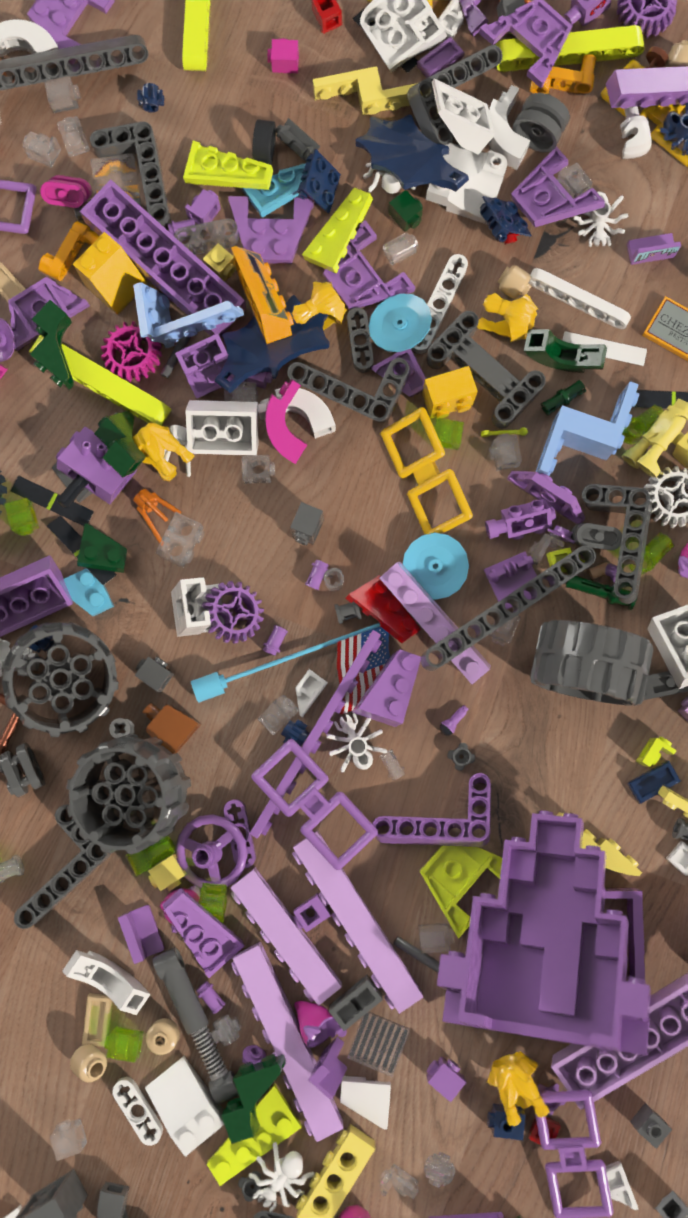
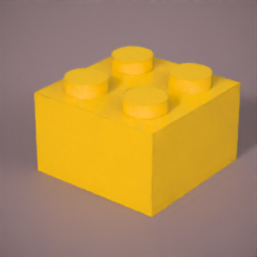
(449, 393)

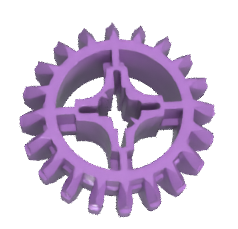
(650, 18)
(223, 610)

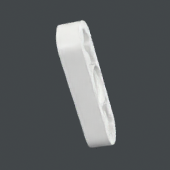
(135, 1122)

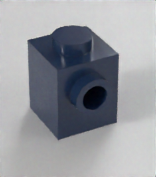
(499, 1126)

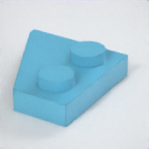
(88, 592)

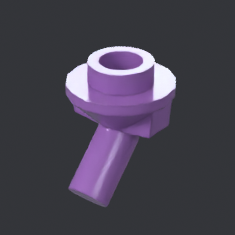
(253, 1054)

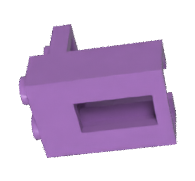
(202, 364)

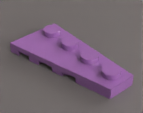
(202, 932)

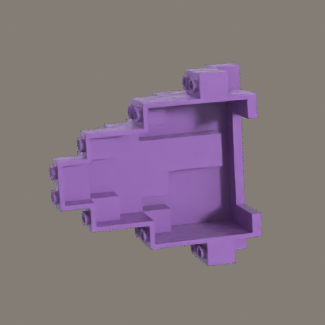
(545, 950)

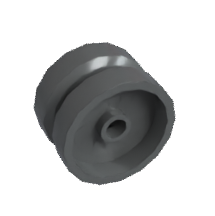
(542, 121)

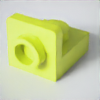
(650, 753)

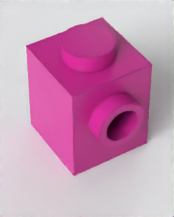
(284, 56)

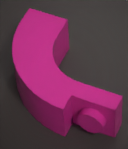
(282, 439)

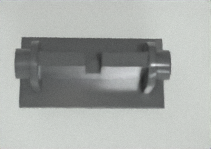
(296, 139)

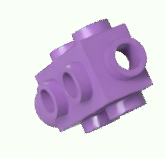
(522, 519)

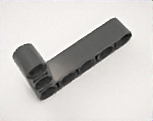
(422, 105)
(151, 166)
(351, 393)
(630, 534)
(70, 872)

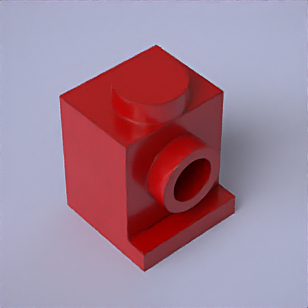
(327, 14)

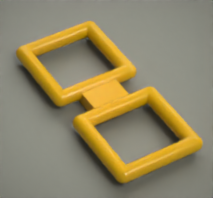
(657, 115)
(426, 472)

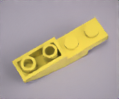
(614, 859)

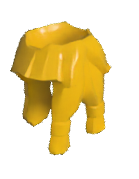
(324, 301)
(518, 316)
(152, 442)
(515, 1085)

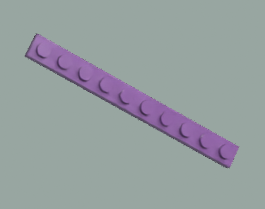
(323, 725)

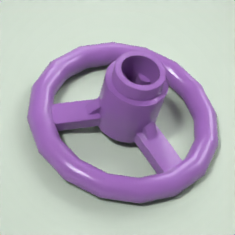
(210, 852)

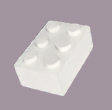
(222, 427)
(671, 638)

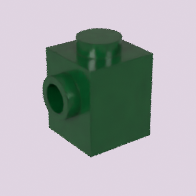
(406, 211)

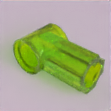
(641, 424)
(655, 551)
(151, 855)

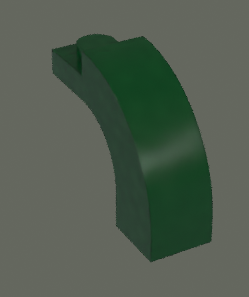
(557, 354)

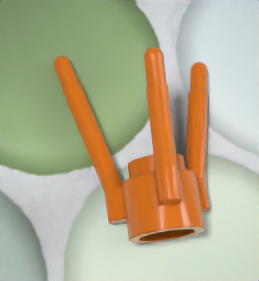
(147, 502)

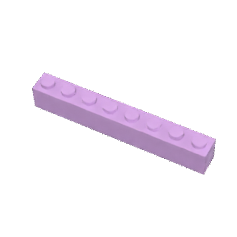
(361, 927)
(285, 1036)

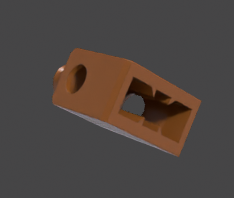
(170, 726)

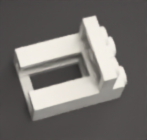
(187, 607)

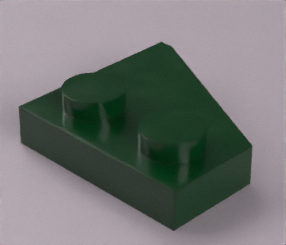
(101, 551)

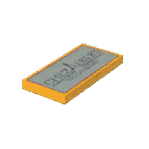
(670, 328)

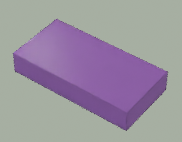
(440, 58)

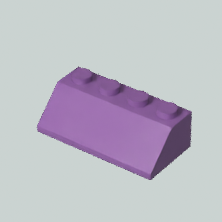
(31, 594)

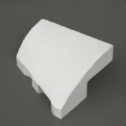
(367, 1098)

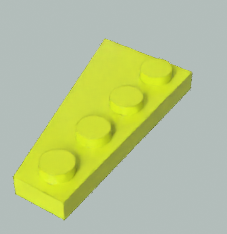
(217, 168)
(334, 237)
(276, 1124)

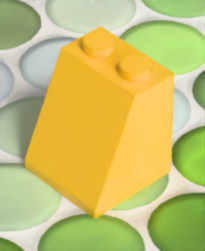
(108, 273)

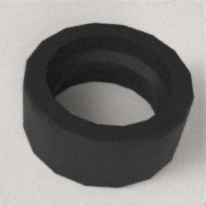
(264, 141)

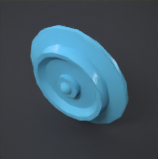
(400, 322)
(437, 564)

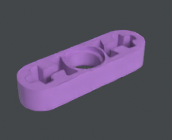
(242, 814)

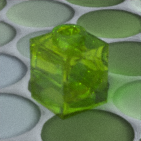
(449, 432)
(22, 516)
(214, 899)
(124, 1044)

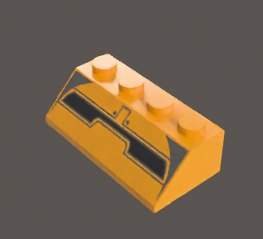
(262, 295)

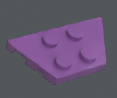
(31, 301)
(542, 487)

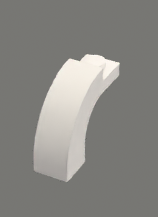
(24, 36)
(505, 139)
(311, 408)
(109, 978)

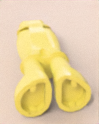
(659, 436)

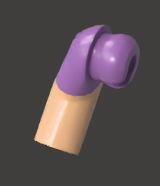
(603, 569)

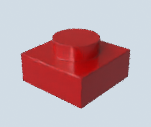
(553, 1129)

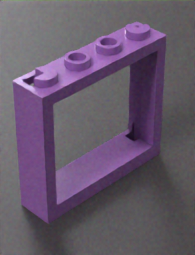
(635, 927)

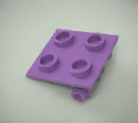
(510, 575)

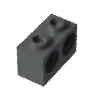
(307, 524)
(355, 1002)

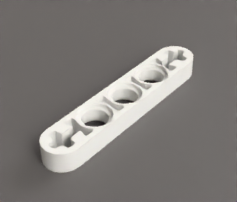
(445, 295)
(579, 298)

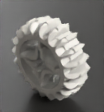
(665, 494)

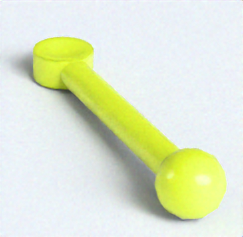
(523, 431)

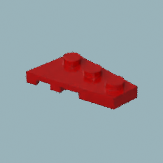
(382, 605)

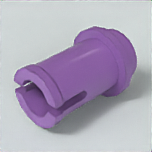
(174, 226)
(317, 574)
(275, 640)
(210, 997)

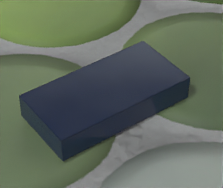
(650, 782)

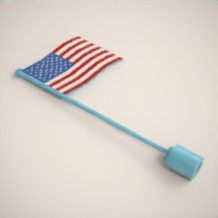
(347, 650)

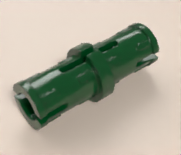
(563, 397)

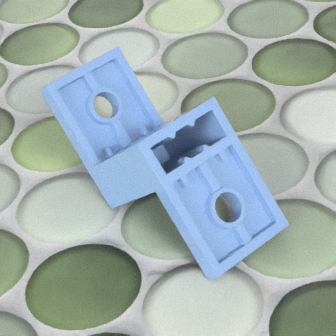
(588, 432)

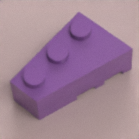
(391, 690)

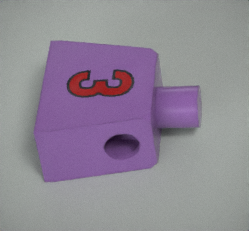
(586, 10)

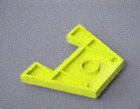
(451, 875)

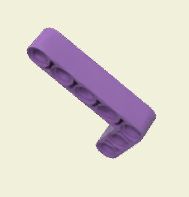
(444, 825)

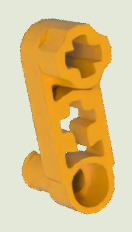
(568, 79)
(58, 265)

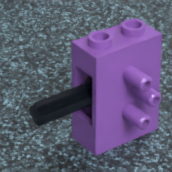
(87, 468)

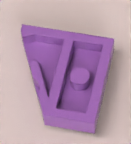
(416, 379)

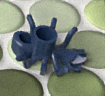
(678, 128)

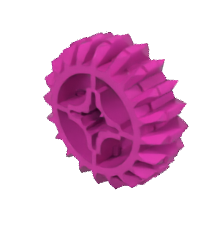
(126, 368)

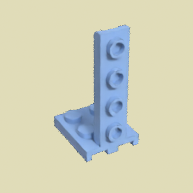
(156, 321)

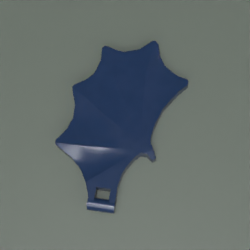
(409, 154)
(251, 355)

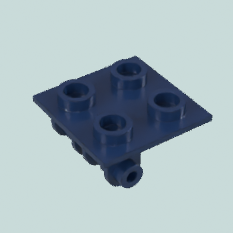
(319, 181)
(503, 218)

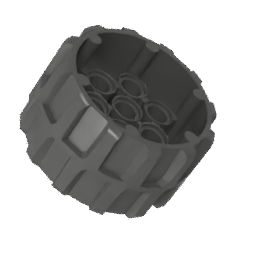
(592, 662)
(103, 696)
(88, 794)

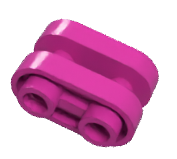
(66, 191)

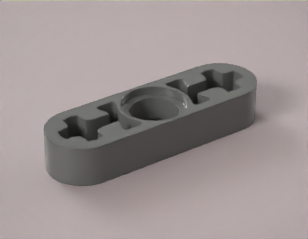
(360, 348)

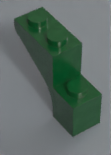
(48, 354)
(116, 434)
(251, 1083)

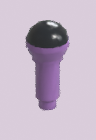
(448, 726)

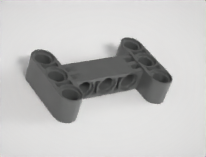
(485, 369)

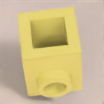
(220, 262)
(166, 874)

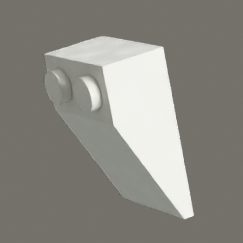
(464, 116)
(185, 1105)

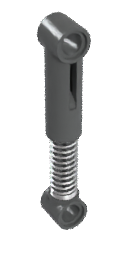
(172, 971)

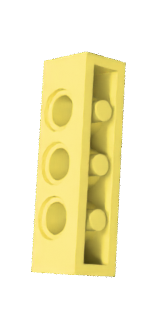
(350, 1141)

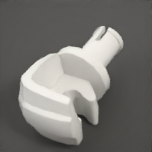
(639, 126)

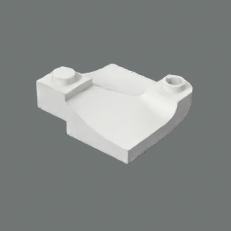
(401, 29)
(484, 180)

